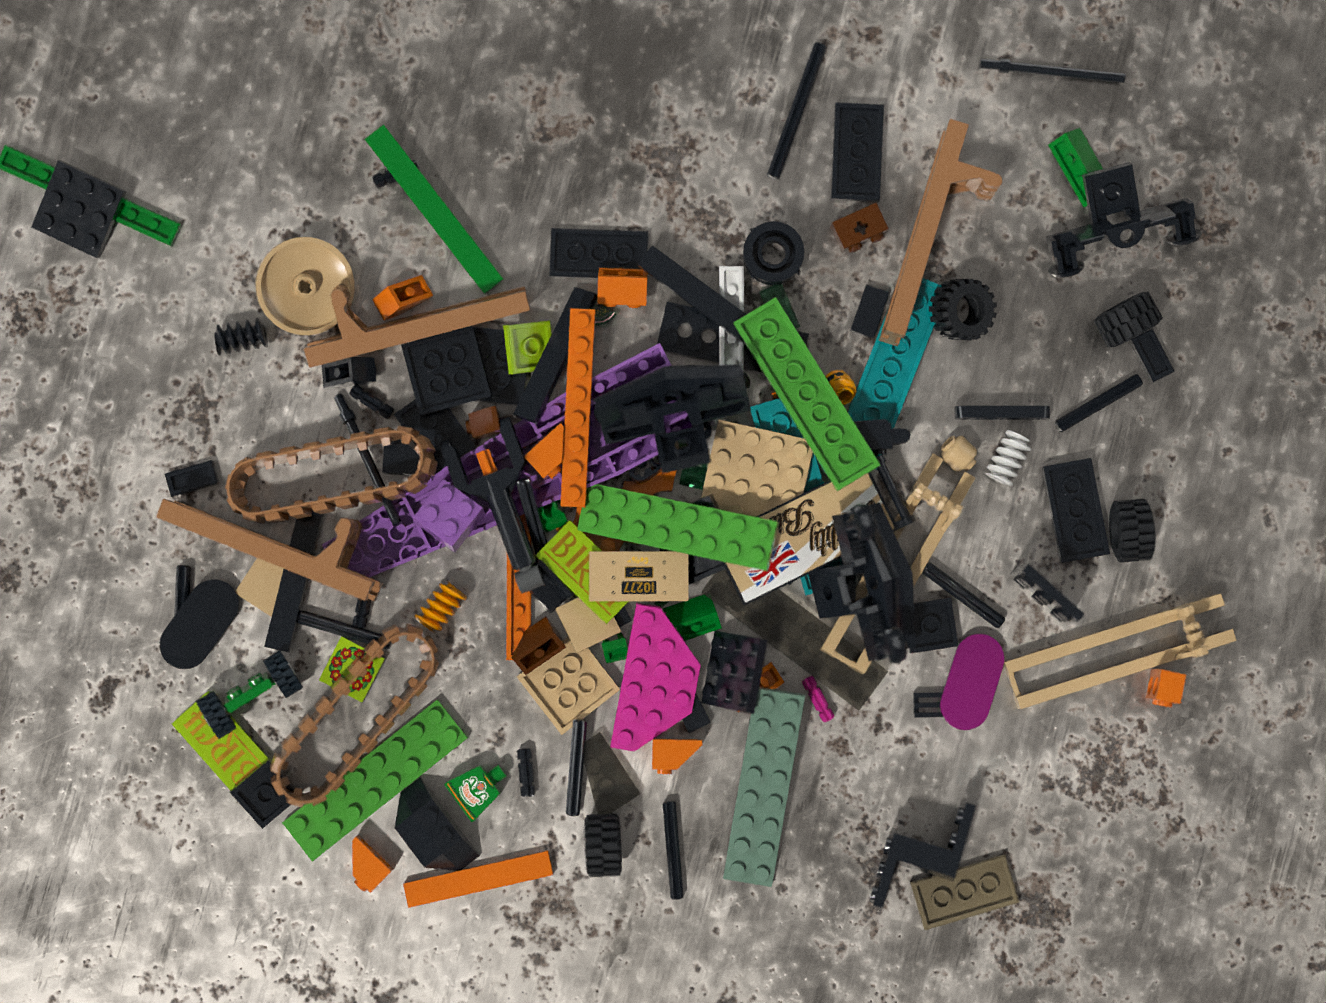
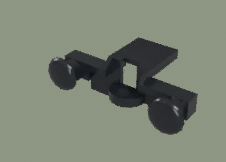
(1112, 192)

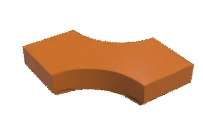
(657, 484)

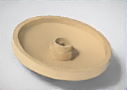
(297, 284)

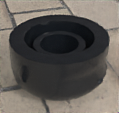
(782, 235)

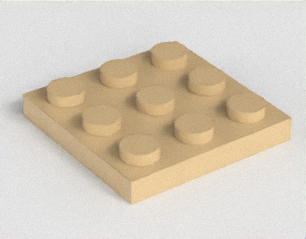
(569, 686)

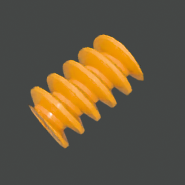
(440, 607)

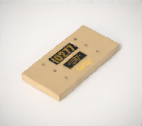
(638, 576)

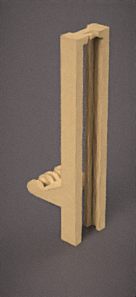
(950, 511)
(1196, 647)

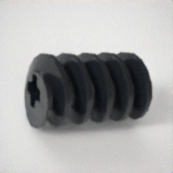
(240, 337)

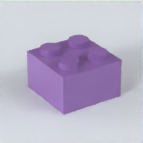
(449, 515)

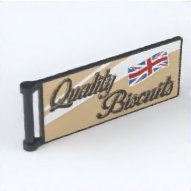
(808, 535)

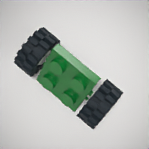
(218, 715)

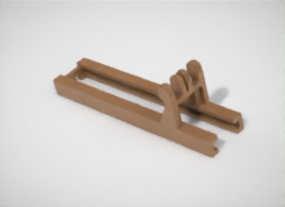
(945, 178)
(358, 338)
(327, 568)

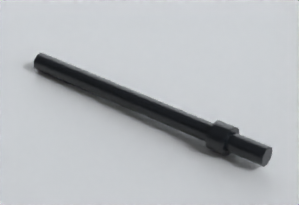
(1004, 66)
(348, 418)

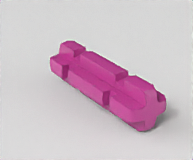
(818, 699)

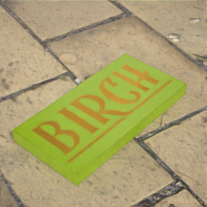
(569, 560)
(230, 756)

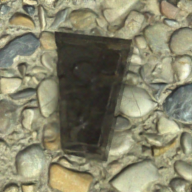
(607, 776)

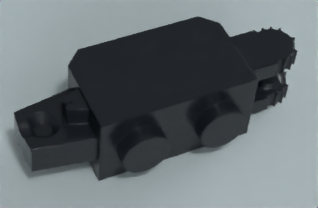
(880, 435)

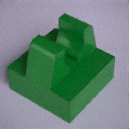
(553, 516)
(615, 649)

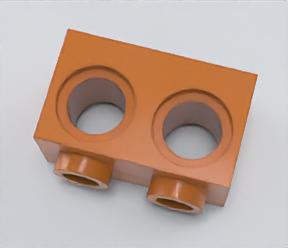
(1165, 687)

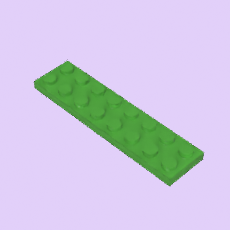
(806, 394)
(678, 526)
(376, 780)

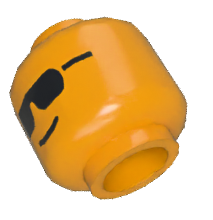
(842, 385)

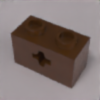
(868, 217)

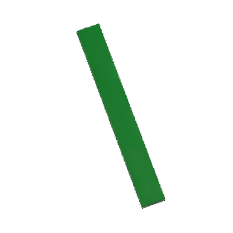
(434, 209)
(129, 214)

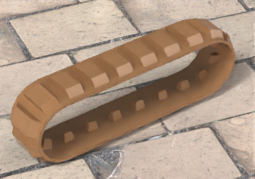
(245, 468)
(367, 741)

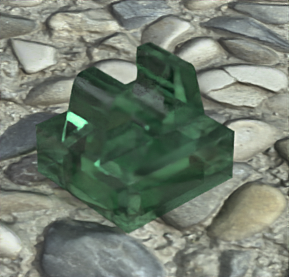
(694, 476)

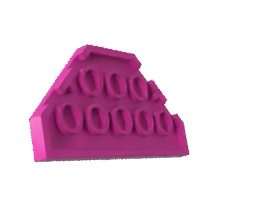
(656, 680)

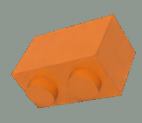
(622, 287)

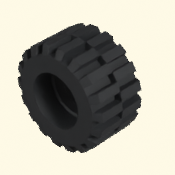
(945, 309)
(1128, 319)
(1132, 530)
(603, 845)

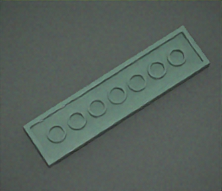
(763, 787)

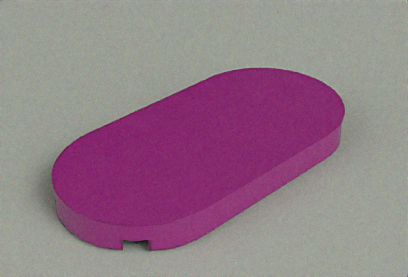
(972, 682)

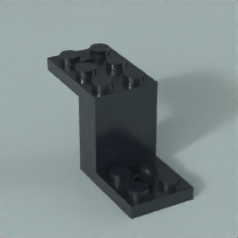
(923, 856)

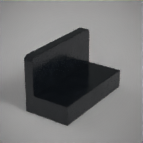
(553, 592)

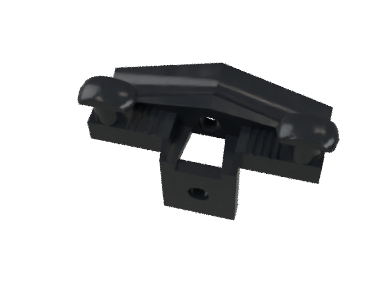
(700, 390)
(888, 610)

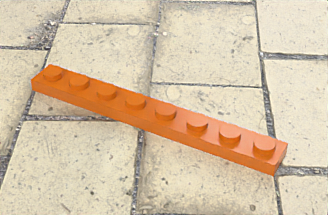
(578, 407)

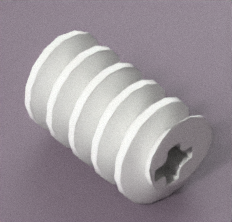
(1008, 457)

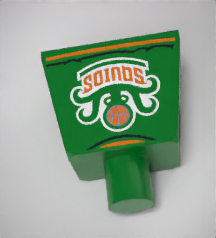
(476, 789)

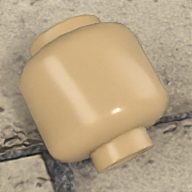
(958, 453)

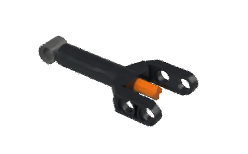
(496, 489)

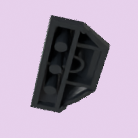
(431, 830)

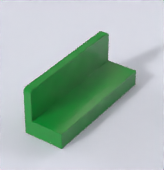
(1075, 159)
(694, 617)

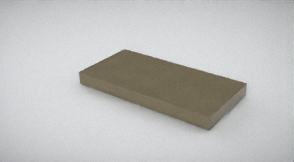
(974, 891)

